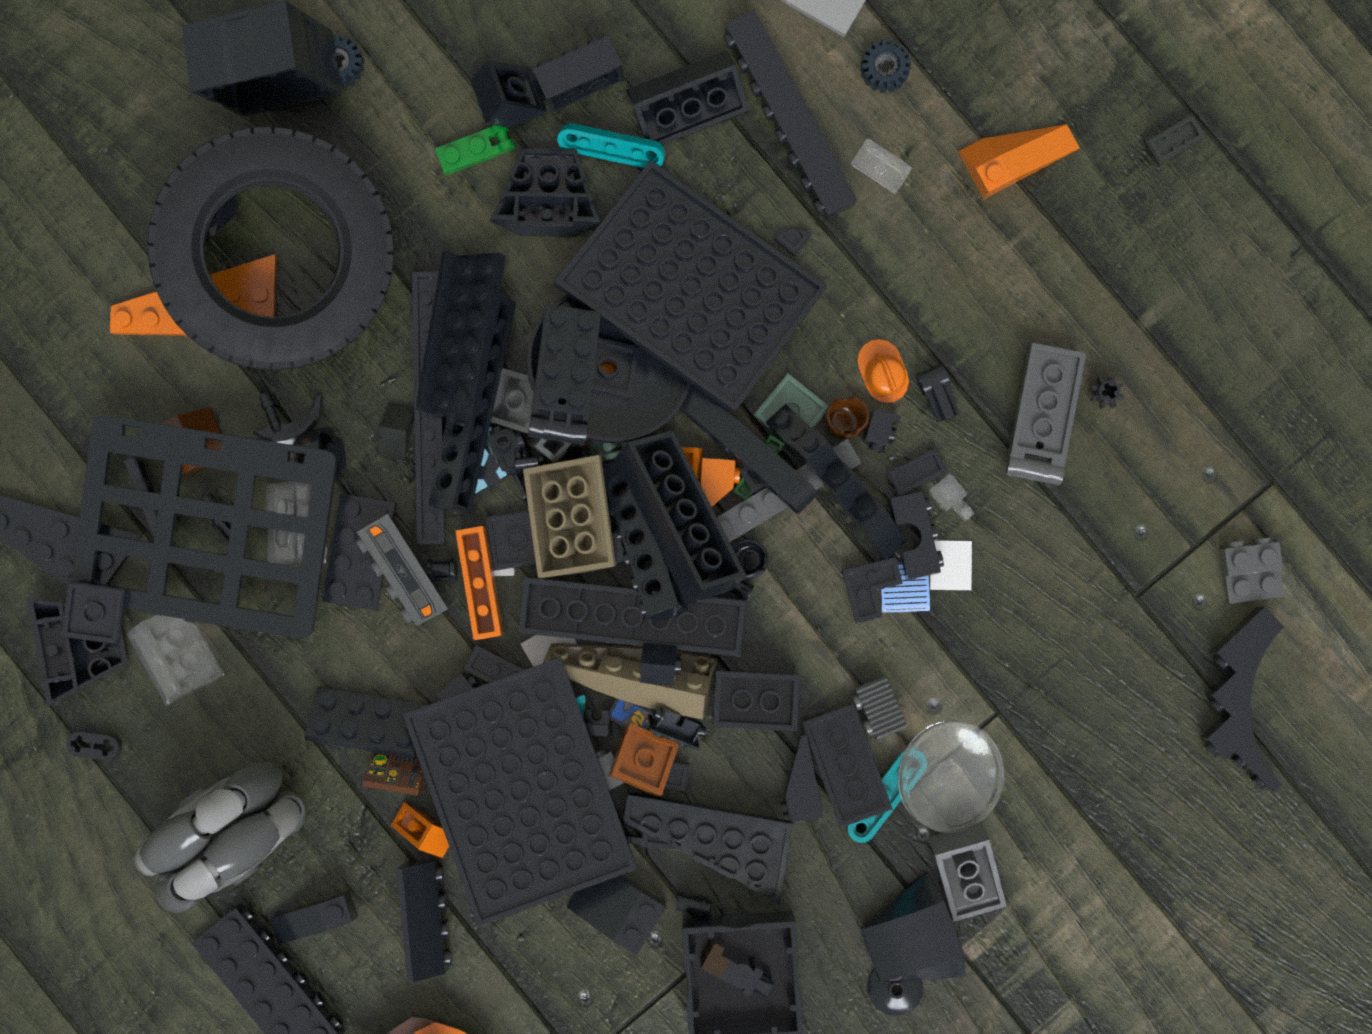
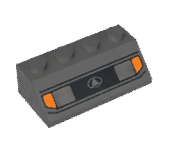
(400, 569)

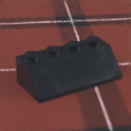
(688, 99)
(423, 919)

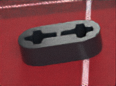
(95, 739)

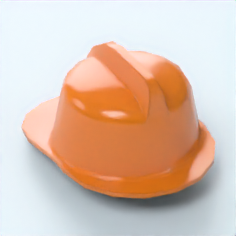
(883, 371)

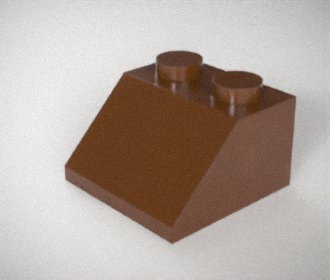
(198, 420)

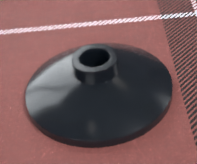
(894, 1004)

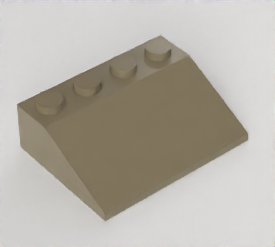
(569, 517)

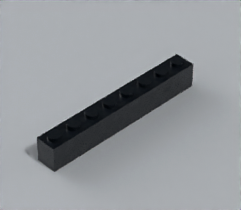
(790, 115)

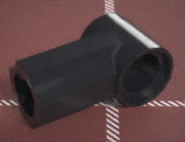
(935, 386)

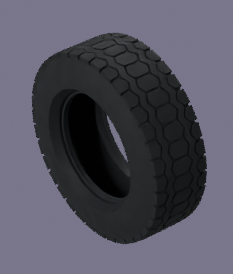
(286, 160)

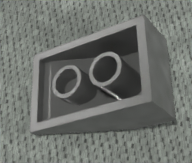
(968, 872)

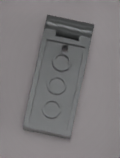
(1045, 413)

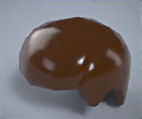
(846, 417)

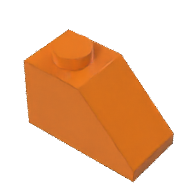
(718, 478)
(421, 830)

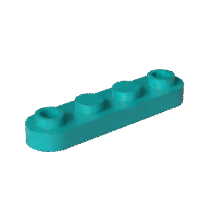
(610, 145)
(873, 823)

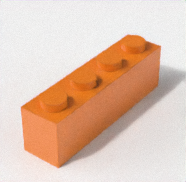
(479, 583)

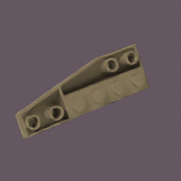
(617, 674)

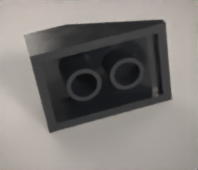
(619, 911)

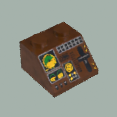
(395, 773)

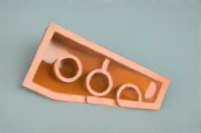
(1011, 157)

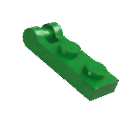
(473, 149)

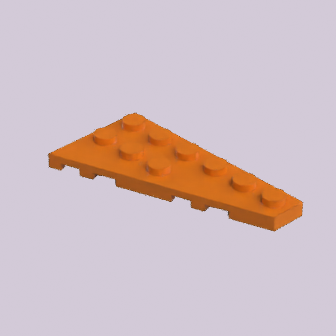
(246, 286)

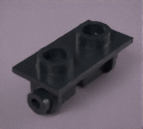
(664, 724)

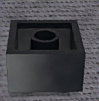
(507, 94)

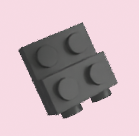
(513, 401)
(1252, 571)

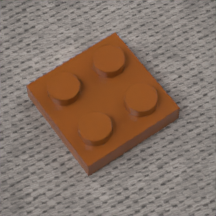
(643, 759)

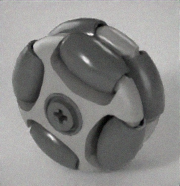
(219, 836)

